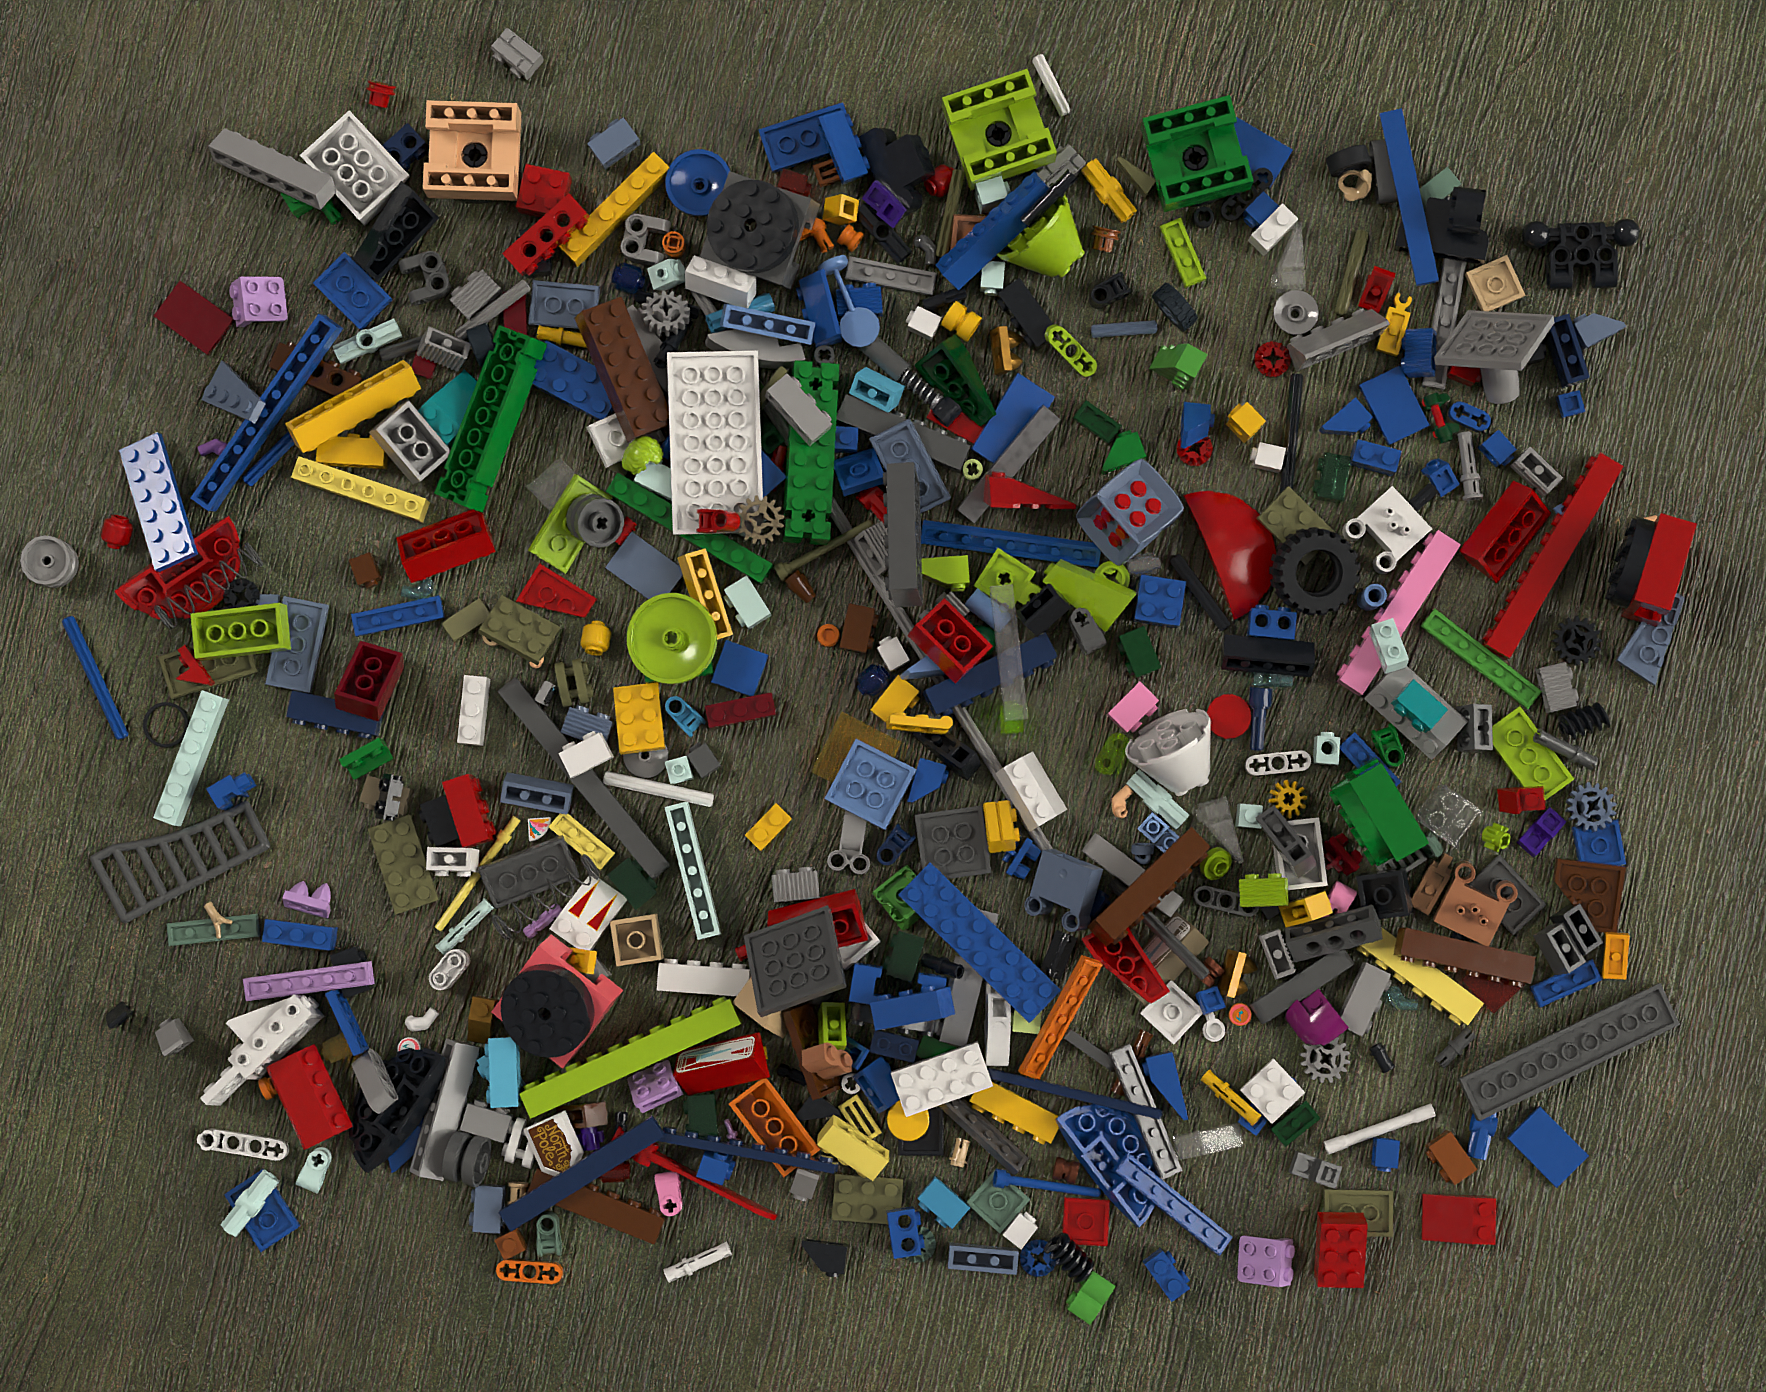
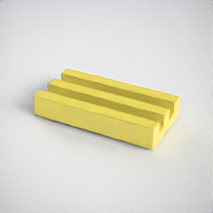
(849, 1102)

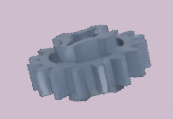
(1598, 811)

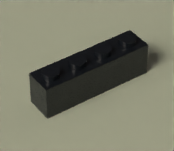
(1267, 655)

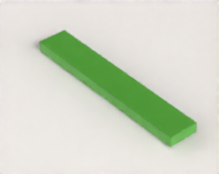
(1480, 658)

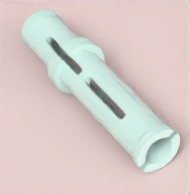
(464, 927)

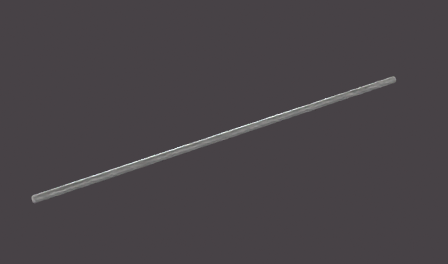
(898, 613)

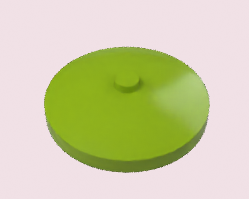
(672, 638)

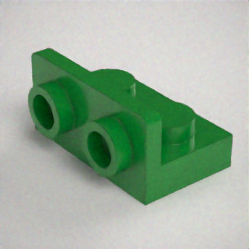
(367, 758)

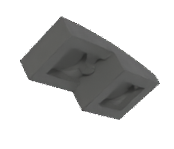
(1315, 1169)

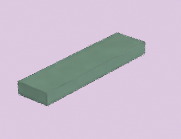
(204, 930)

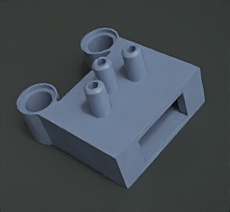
(1067, 883)

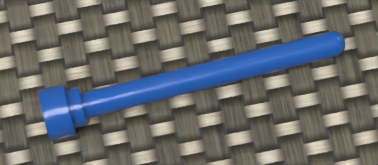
(1003, 1179)

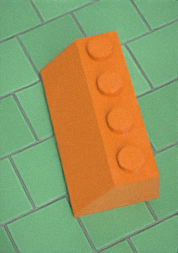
(772, 1121)

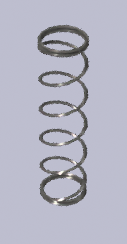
(163, 616)
(584, 858)

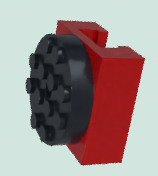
(1650, 567)

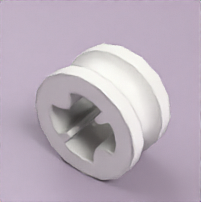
(844, 1081)

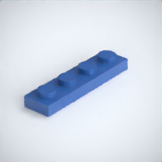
(397, 616)

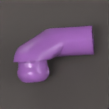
(215, 446)

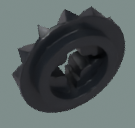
(238, 585)

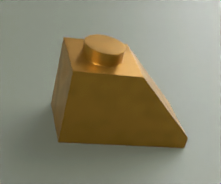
(481, 1019)

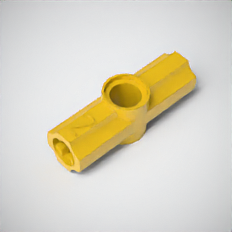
(1108, 190)

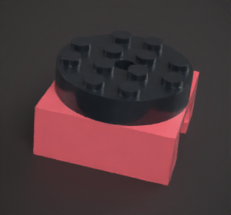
(571, 998)

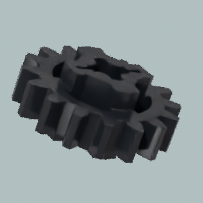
(1573, 632)

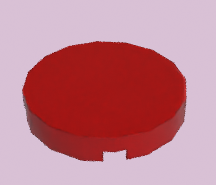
(1229, 716)

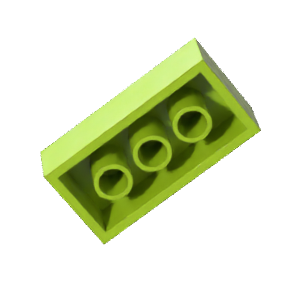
(240, 631)

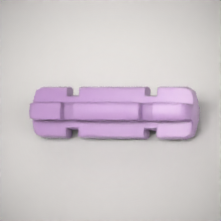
(544, 920)

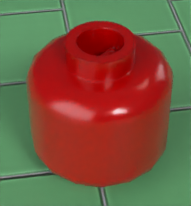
(939, 183)
(116, 531)

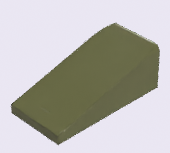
(1140, 180)
(466, 620)

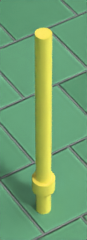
(503, 837)

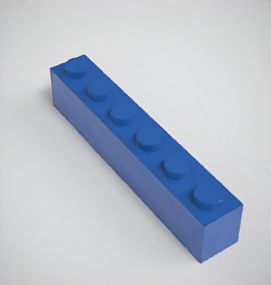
(991, 233)

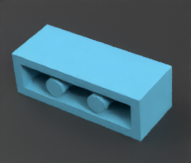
(503, 1073)

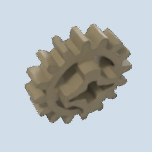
(763, 505)

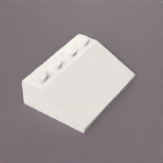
(359, 167)

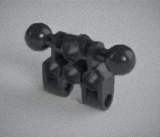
(1603, 273)

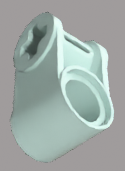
(314, 1173)

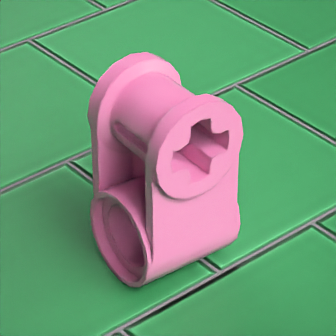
(1341, 897)
(669, 1187)

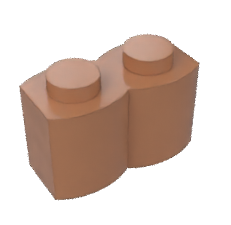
(826, 1061)

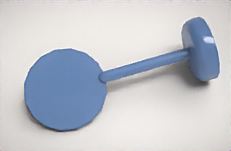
(858, 325)

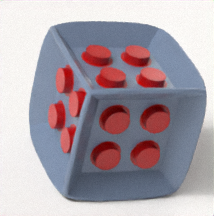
(1129, 512)

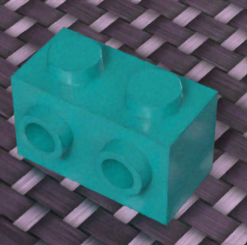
(1418, 706)

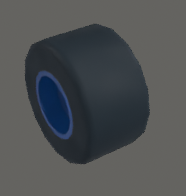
(481, 342)

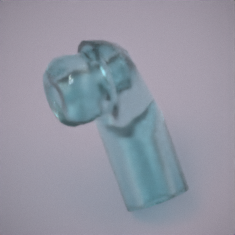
(420, 592)
(1398, 1000)

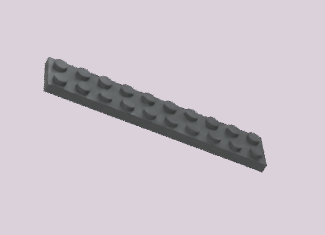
(1568, 1051)

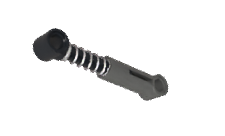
(943, 408)

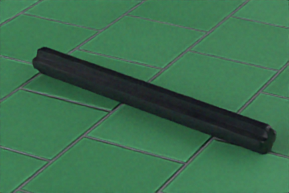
(1291, 431)

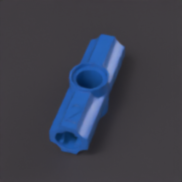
(1481, 1136)

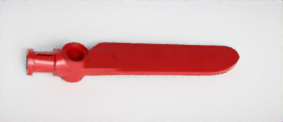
(651, 1154)

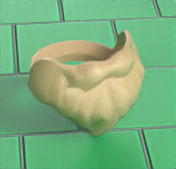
(1362, 186)

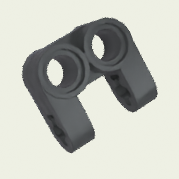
(428, 293)
(1089, 636)

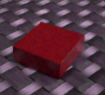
(423, 367)

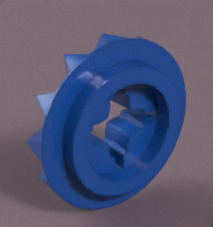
(1027, 1260)

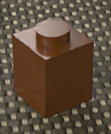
(366, 570)

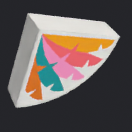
(538, 827)

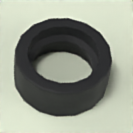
(1347, 159)

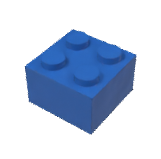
(1159, 601)

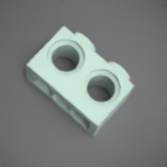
(1388, 646)

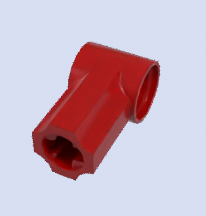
(873, 500)

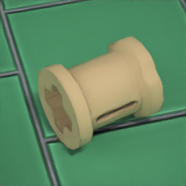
(514, 1186)

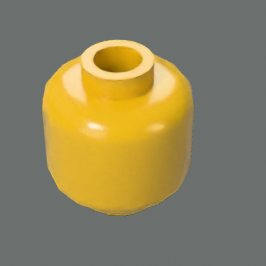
(595, 638)

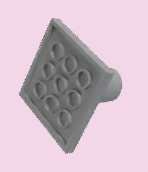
(1498, 346)

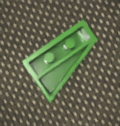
(1179, 364)

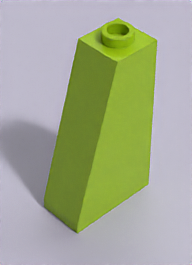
(1090, 591)

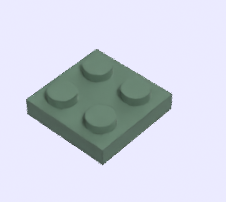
(997, 1205)

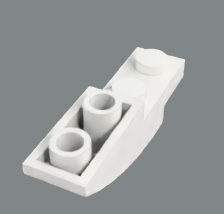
(996, 1028)

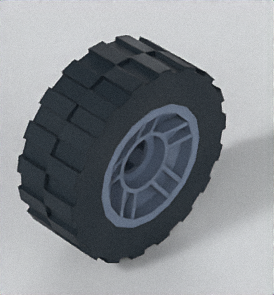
(1175, 307)

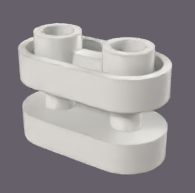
(449, 969)
(511, 1150)

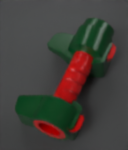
(1442, 431)

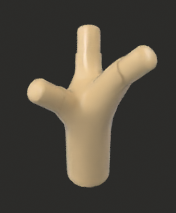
(216, 918)

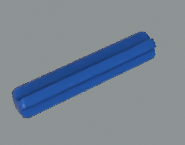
(268, 460)

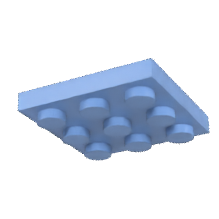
(870, 784)

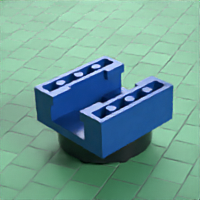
(863, 994)

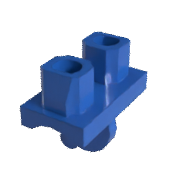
(1016, 868)

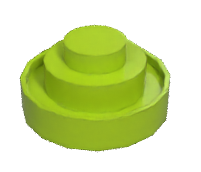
(1216, 863)

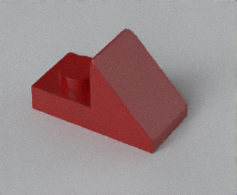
(1376, 289)
(197, 672)
(1521, 799)

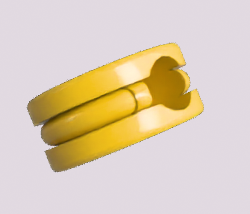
(908, 1127)

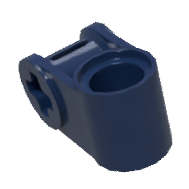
(895, 844)

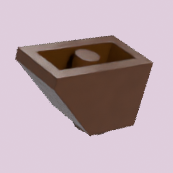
(585, 1114)

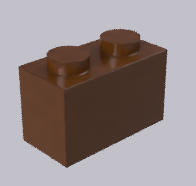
(858, 628)

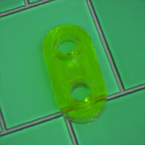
(1111, 753)

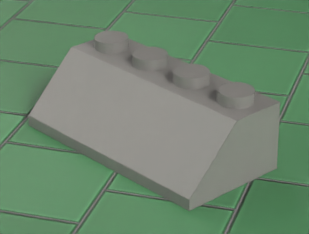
(1434, 740)

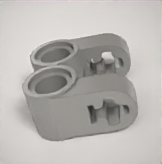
(650, 224)

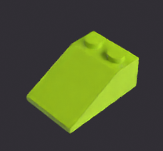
(947, 572)

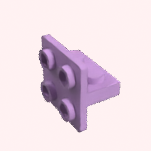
(654, 1086)

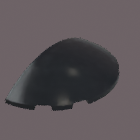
(416, 1081)

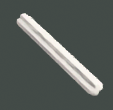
(658, 788)

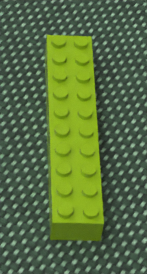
(630, 1058)

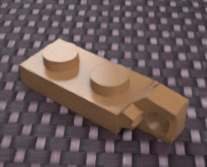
(1432, 884)

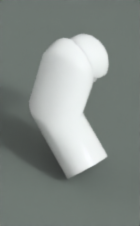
(421, 1023)

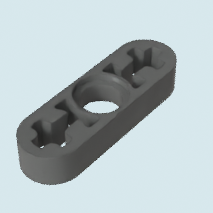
(1088, 1048)

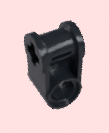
(1113, 290)

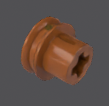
(1100, 233)

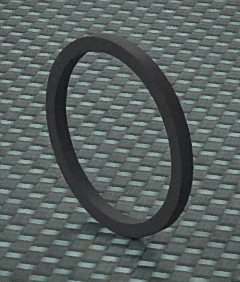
(146, 719)

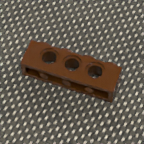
(325, 381)

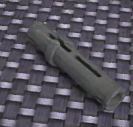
(1573, 753)

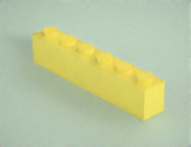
(1425, 981)

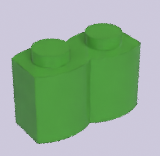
(1090, 1297)

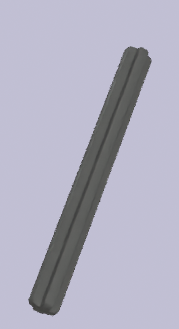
(1167, 937)

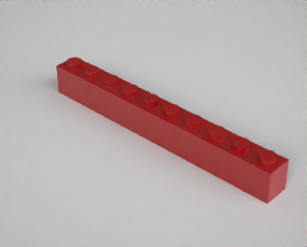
(1552, 556)

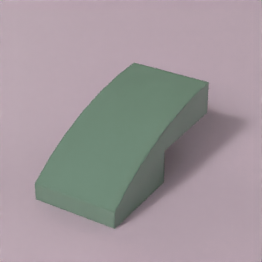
(1439, 186)

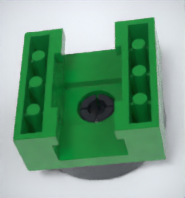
(1202, 132)

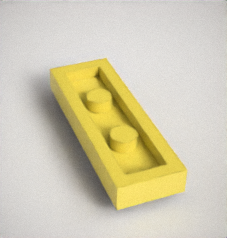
(582, 839)

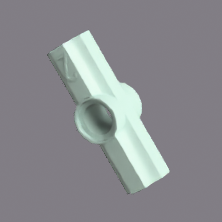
(381, 335)
(1157, 799)
(249, 1203)

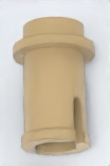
(959, 1154)

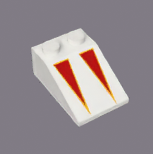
(588, 914)

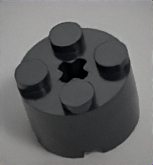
(1466, 210)

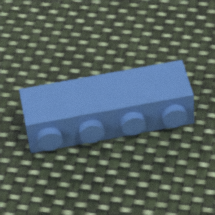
(767, 324)

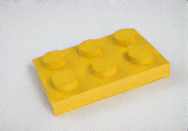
(639, 718)

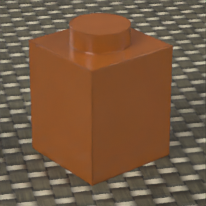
(511, 1243)

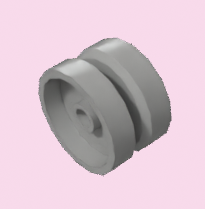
(36, 563)

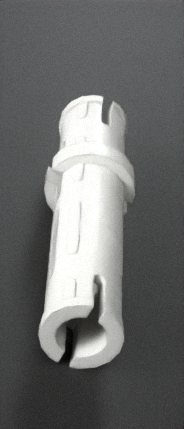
(696, 1262)

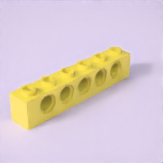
(360, 489)

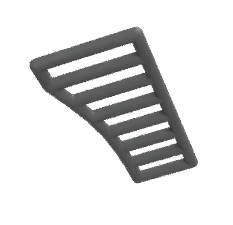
(163, 841)

